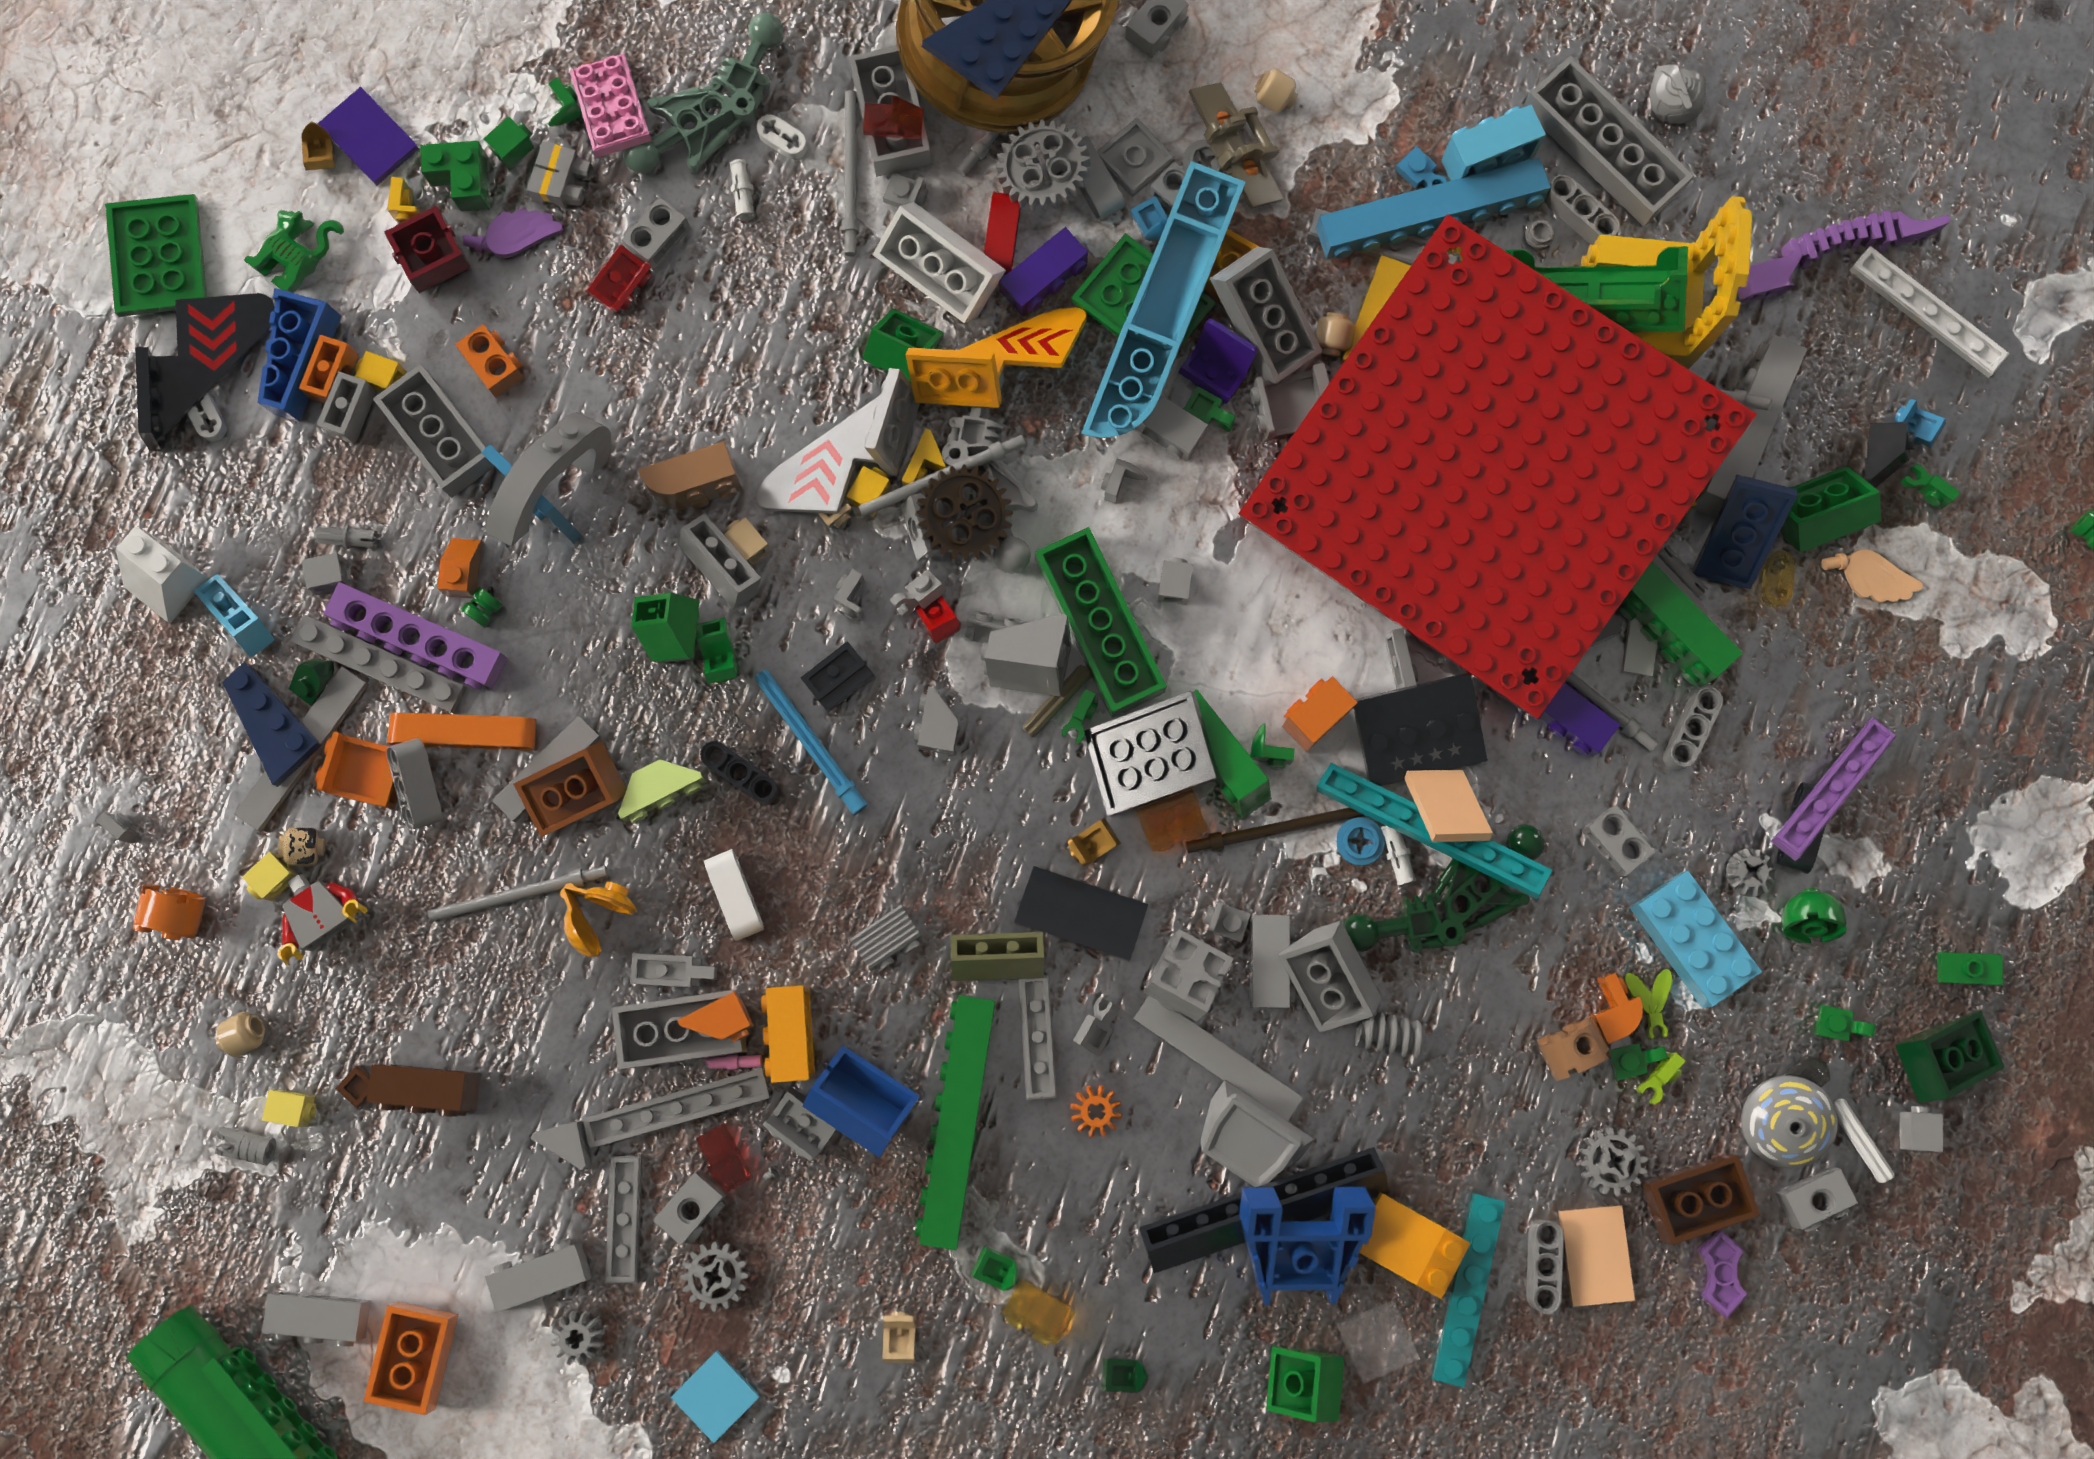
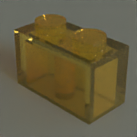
(1038, 1312)

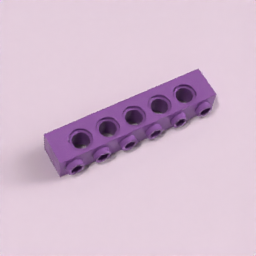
(348, 601)

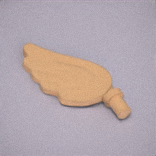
(1874, 576)

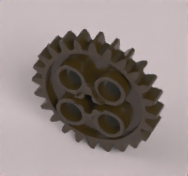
(950, 491)

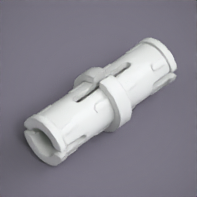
(742, 190)
(1398, 855)

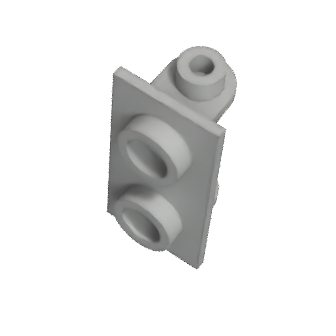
(984, 623)

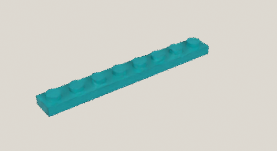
(1404, 817)

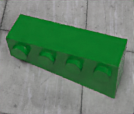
(1240, 777)

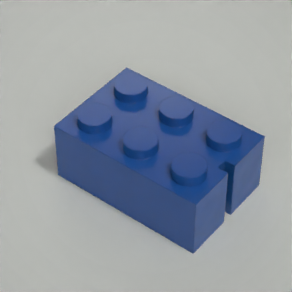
(860, 1101)

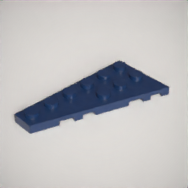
(994, 40)

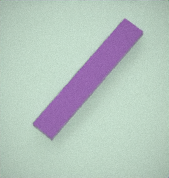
(1833, 789)

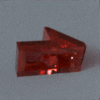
(893, 120)
(724, 1158)

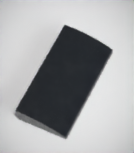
(1081, 913)

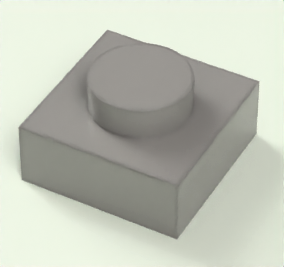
(117, 826)

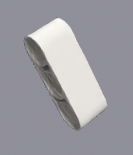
(734, 895)

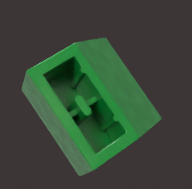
(666, 626)

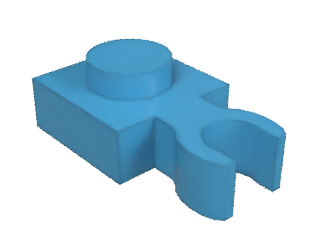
(1418, 169)

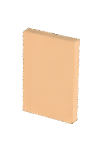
(1448, 806)
(1596, 1255)

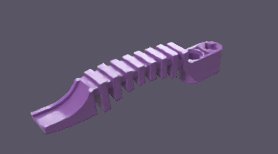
(1775, 277)

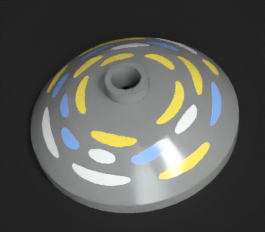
(1775, 1107)

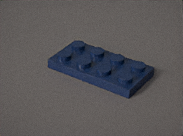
(1744, 531)

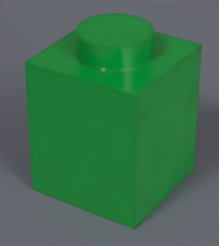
(509, 142)

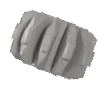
(586, 1347)

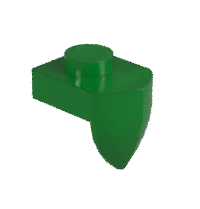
(567, 98)
(1275, 756)
(996, 1269)

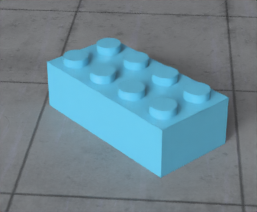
(1695, 939)

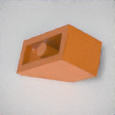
(460, 568)
(720, 1019)

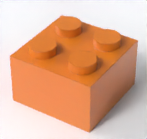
(1316, 716)

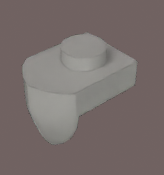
(1112, 482)

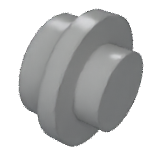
(1539, 234)

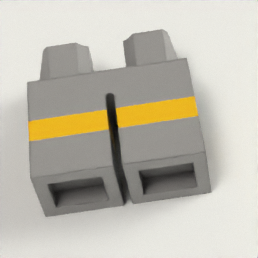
(556, 174)

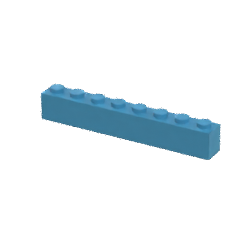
(1424, 209)

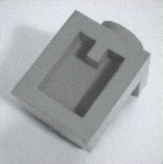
(904, 190)
(1226, 921)

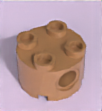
(1574, 1048)

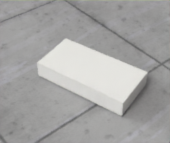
(1638, 652)

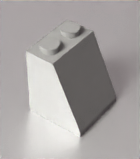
(1029, 656)

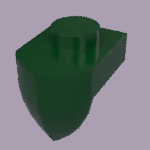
(311, 679)
(1123, 1375)

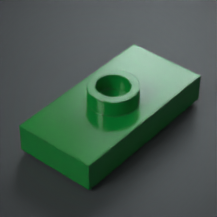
(1970, 968)

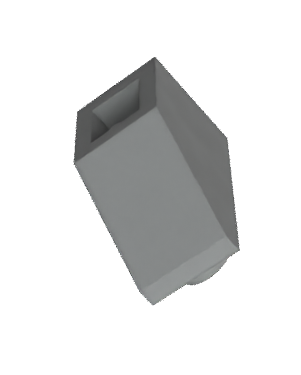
(938, 726)

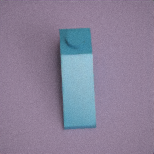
(234, 615)

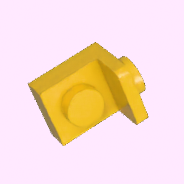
(401, 200)

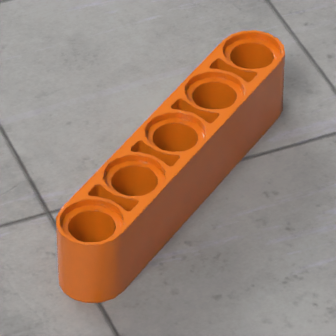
(463, 731)

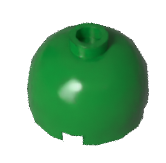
(1814, 916)

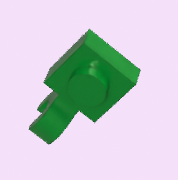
(1207, 409)
(1934, 489)
(1085, 709)
(1838, 1024)
(1631, 1061)

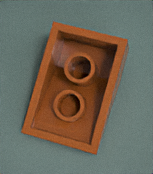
(571, 789)

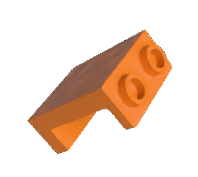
(357, 771)

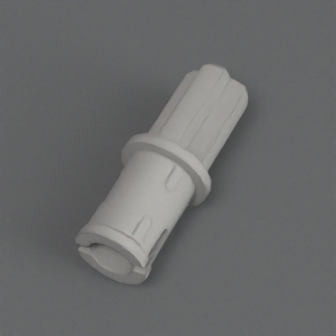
(346, 537)

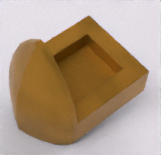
(317, 147)

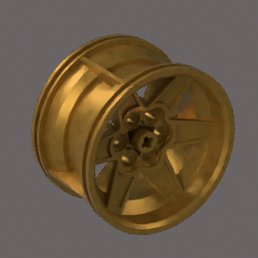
(1036, 92)

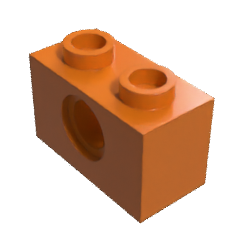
(326, 361)

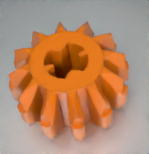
(1095, 1100)

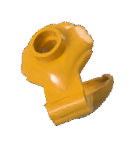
(577, 928)

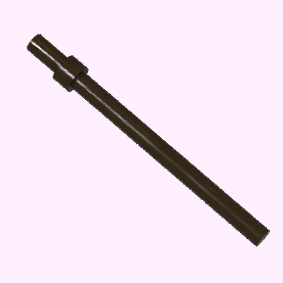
(1217, 841)

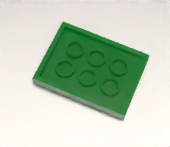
(155, 253)
(1115, 284)

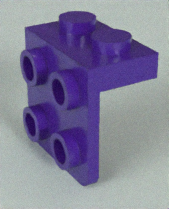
(1219, 361)

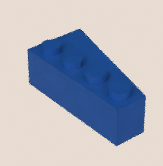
(293, 336)

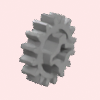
(1624, 1156)
(728, 1280)

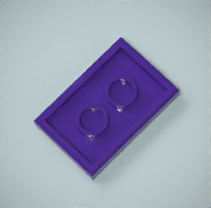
(368, 136)

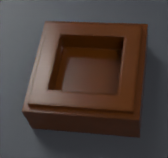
(355, 1086)

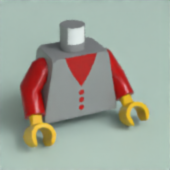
(315, 915)

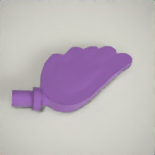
(515, 233)

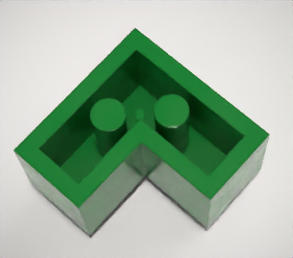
(462, 167)

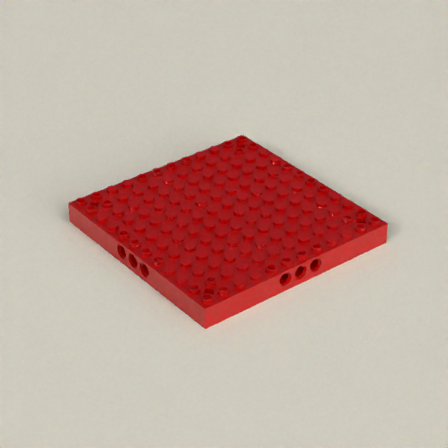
(1495, 465)

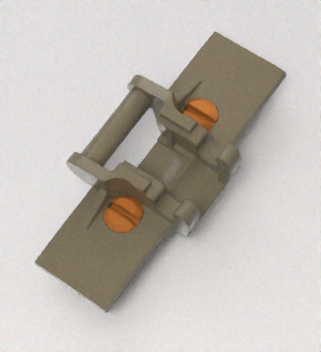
(1235, 157)

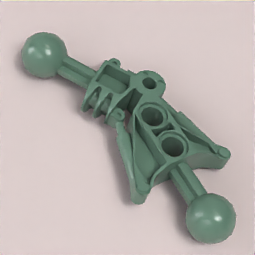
(735, 79)

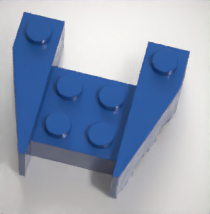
(1306, 1252)

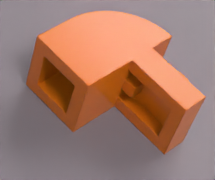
(1622, 1014)

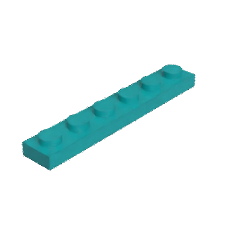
(1468, 1291)

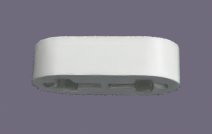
(785, 131)
(212, 413)

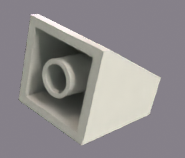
(157, 573)

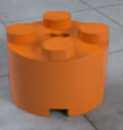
(171, 911)

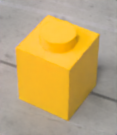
(378, 371)
(868, 486)

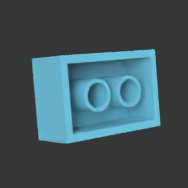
(1494, 143)

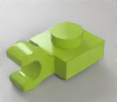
(1666, 1071)

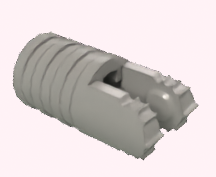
(247, 1146)

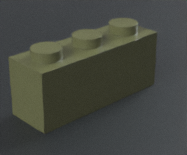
(997, 956)

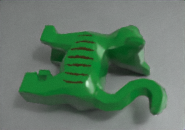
(283, 249)

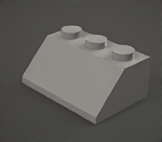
(1331, 977)

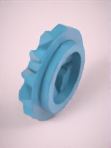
(1370, 832)

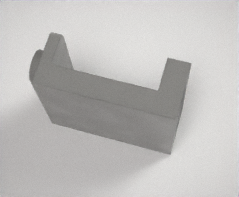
(1287, 402)

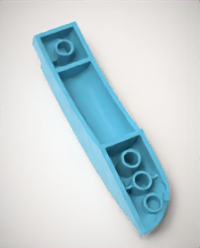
(1165, 302)

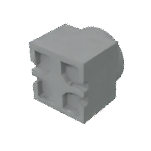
(1188, 975)

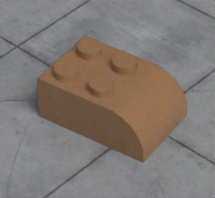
(693, 478)

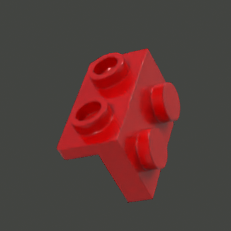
(618, 279)

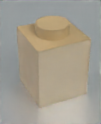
(747, 541)

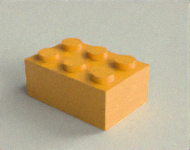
(788, 1034)

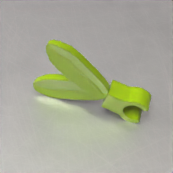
(1654, 1001)

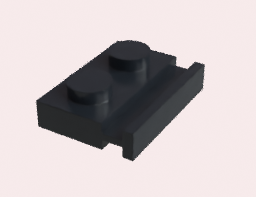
(837, 676)

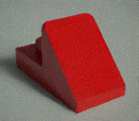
(938, 619)

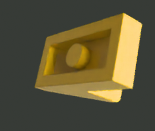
(925, 455)

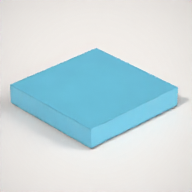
(715, 1396)

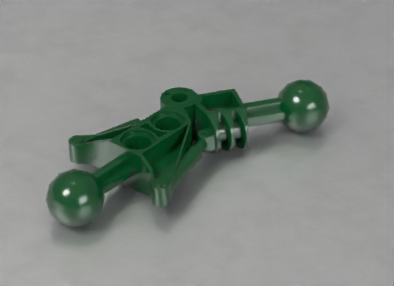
(1421, 917)

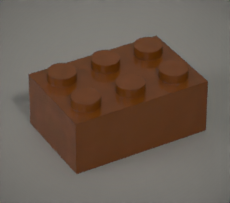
(423, 1089)
(1700, 1198)

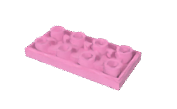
(610, 105)

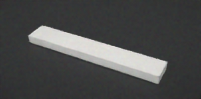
(1929, 312)

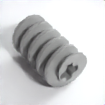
(1391, 1033)

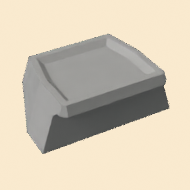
(1250, 1137)

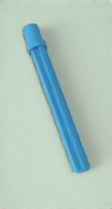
(844, 788)

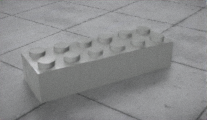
(1608, 141)
(1768, 376)

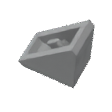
(567, 1142)

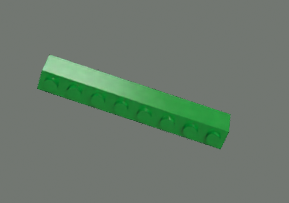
(957, 1122)

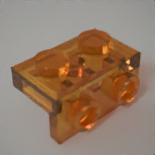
(1172, 821)

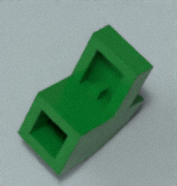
(717, 651)

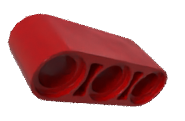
(1002, 230)

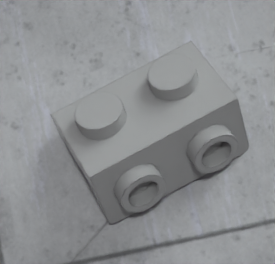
(798, 1126)

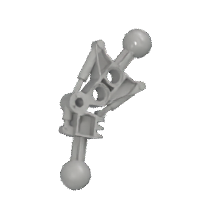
(974, 437)

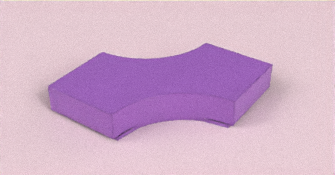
(1722, 1284)

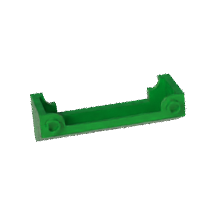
(1632, 296)

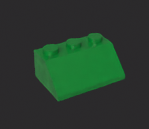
(1831, 509)

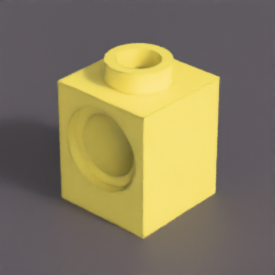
(269, 877)
(289, 1108)

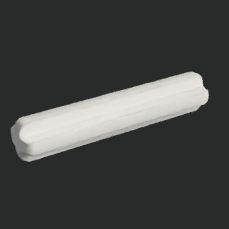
(1862, 1142)

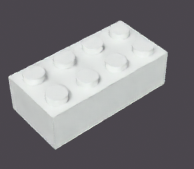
(938, 262)

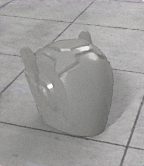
(1677, 94)

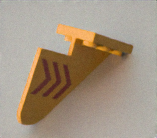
(973, 372)

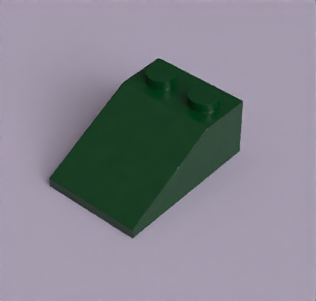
(1949, 1057)

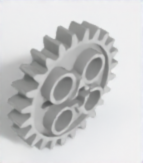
(1068, 157)

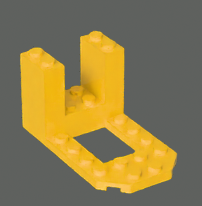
(1725, 237)

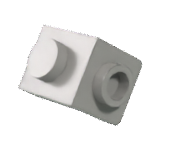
(847, 590)

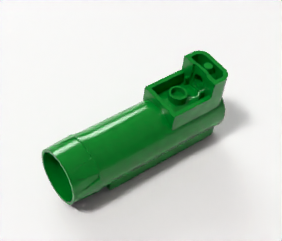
(222, 1393)

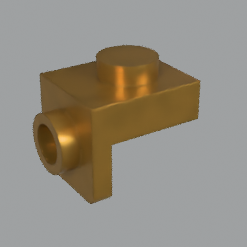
(1093, 843)

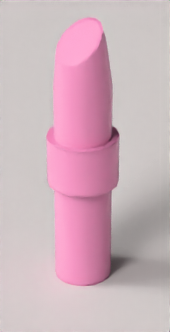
(733, 1062)

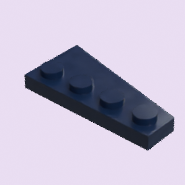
(273, 728)

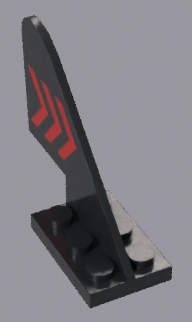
(210, 342)

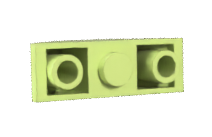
(657, 787)

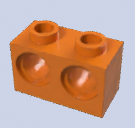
(488, 361)

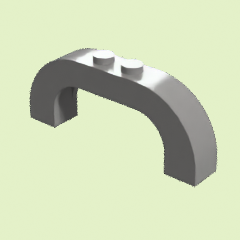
(572, 441)

